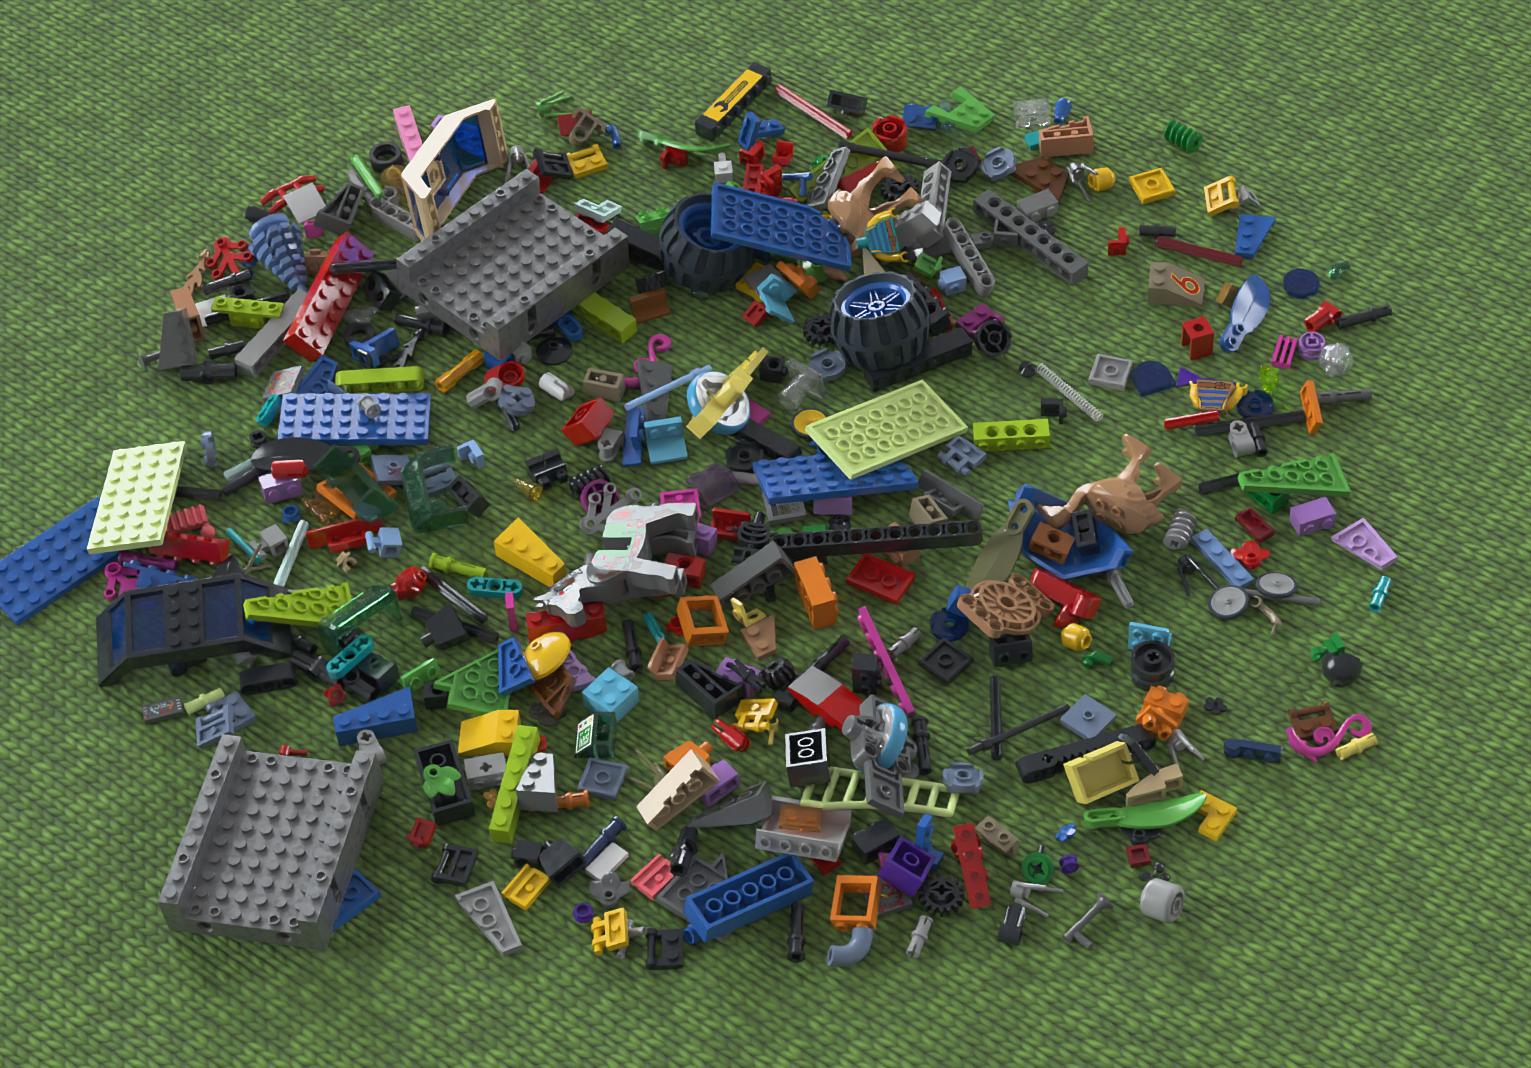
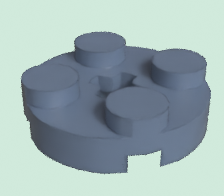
(999, 171)
(831, 372)
(508, 398)
(208, 443)
(955, 783)

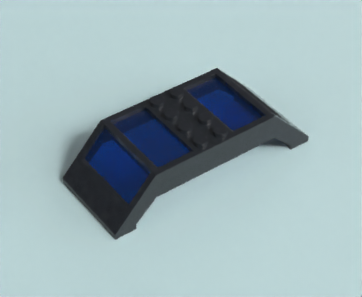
(185, 625)

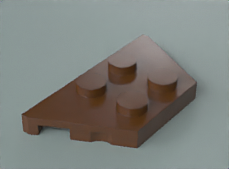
(1042, 175)
(554, 690)

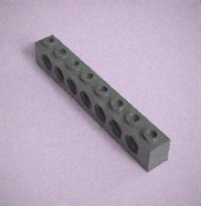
(1031, 237)

